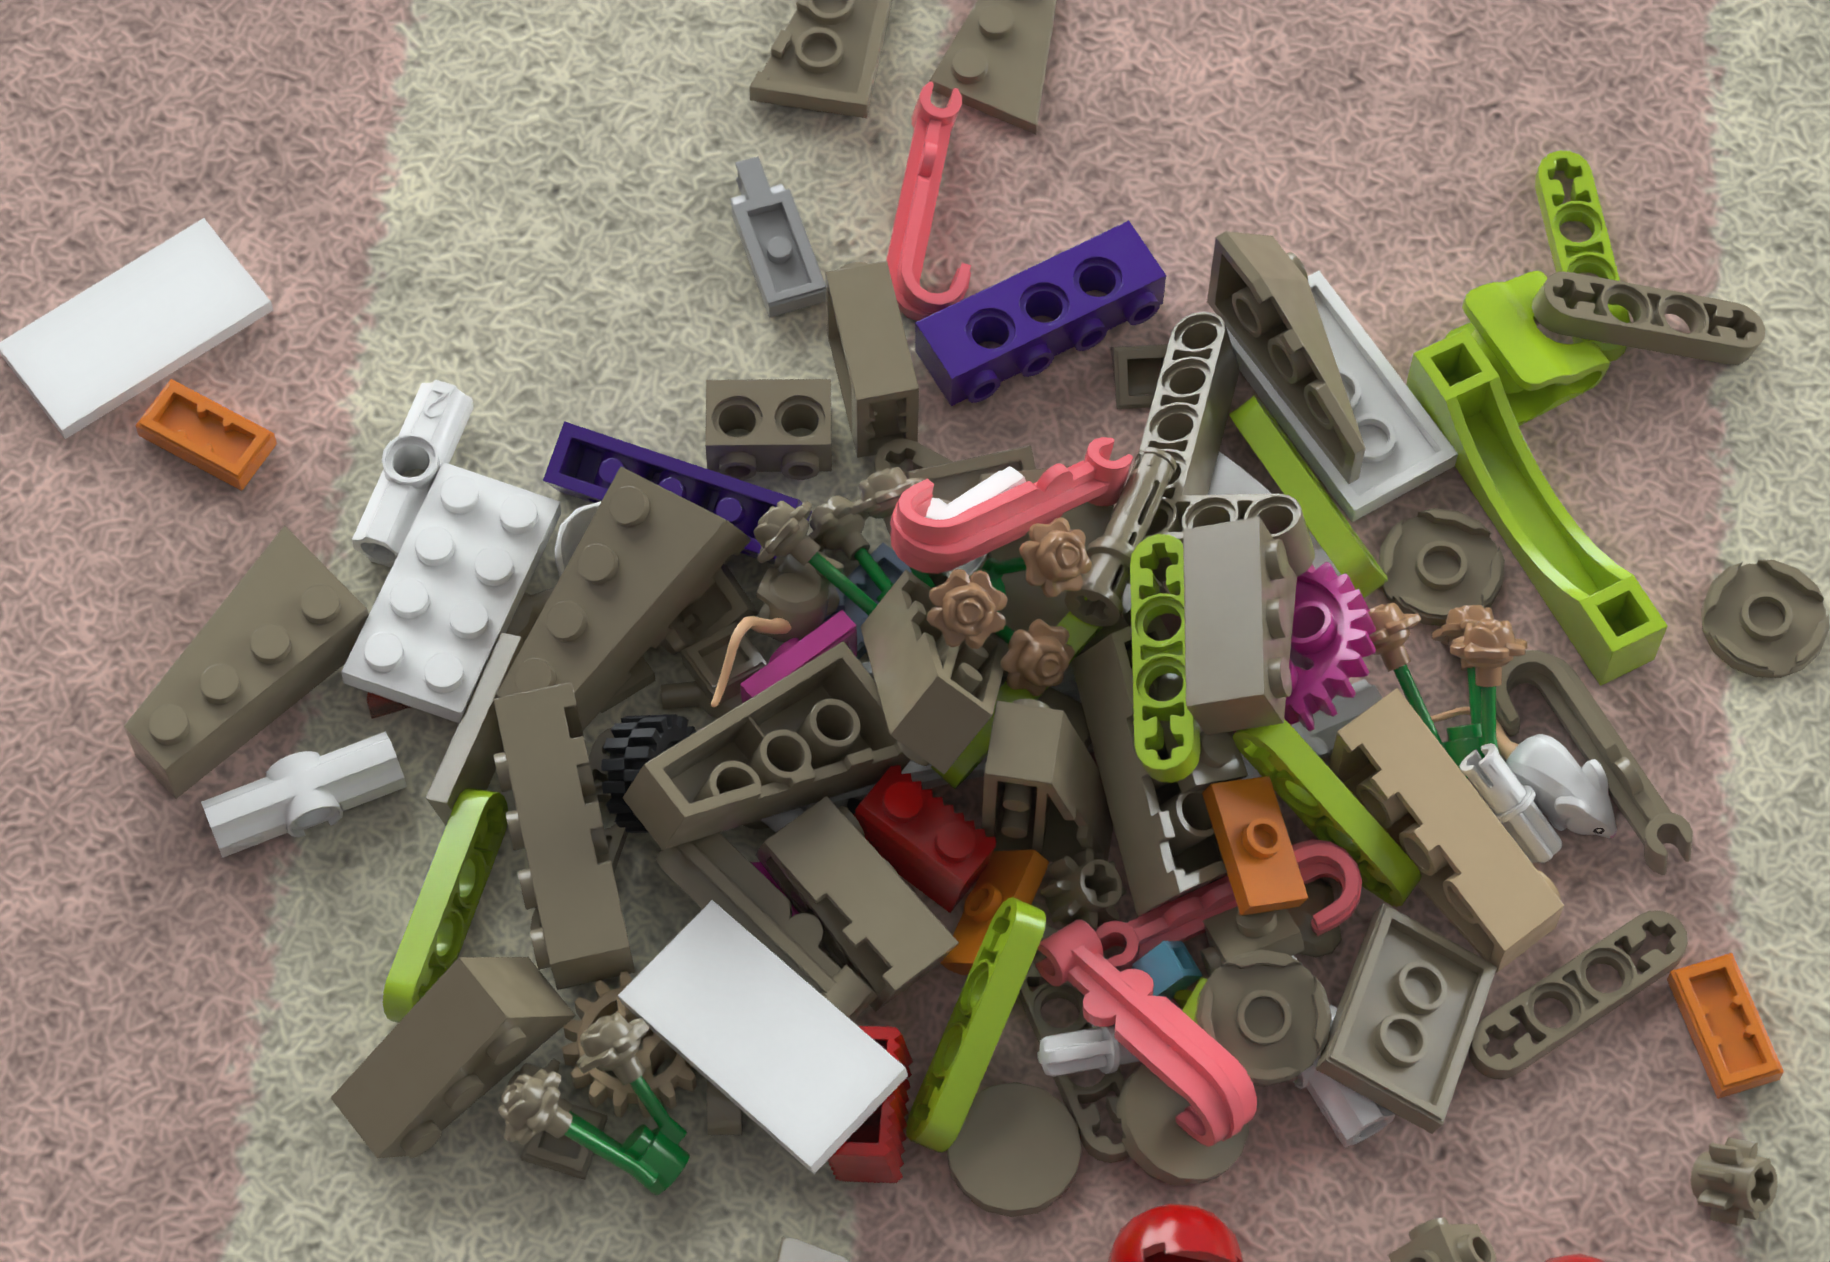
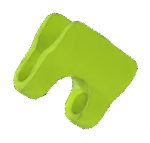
(1532, 367)

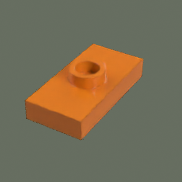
(206, 434)
(1255, 845)
(1005, 876)
(1725, 1025)

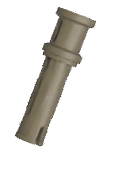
(1126, 529)

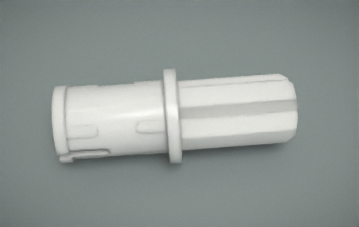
(1512, 803)
(1083, 1052)

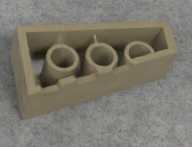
(622, 591)
(563, 837)

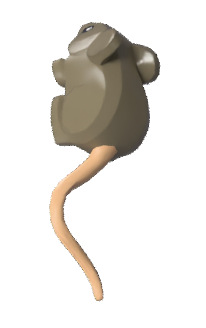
(794, 606)

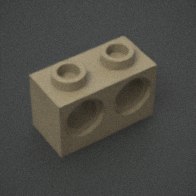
(769, 412)

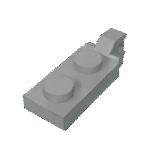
(775, 242)

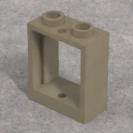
(871, 356)

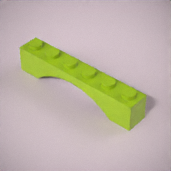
(1585, 590)

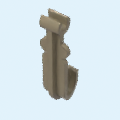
(1599, 741)
(719, 872)

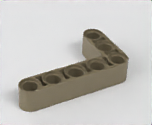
(1189, 425)

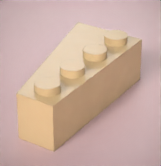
(1447, 830)

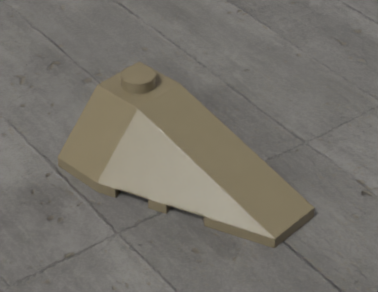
(1277, 323)

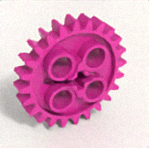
(1326, 641)

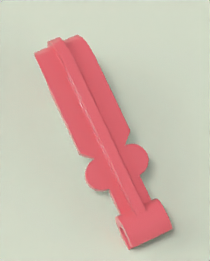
(917, 208)
(954, 541)
(1185, 916)
(1154, 1033)

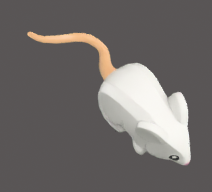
(1564, 790)

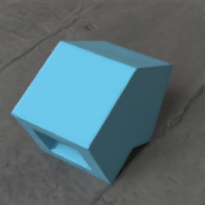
(1169, 967)

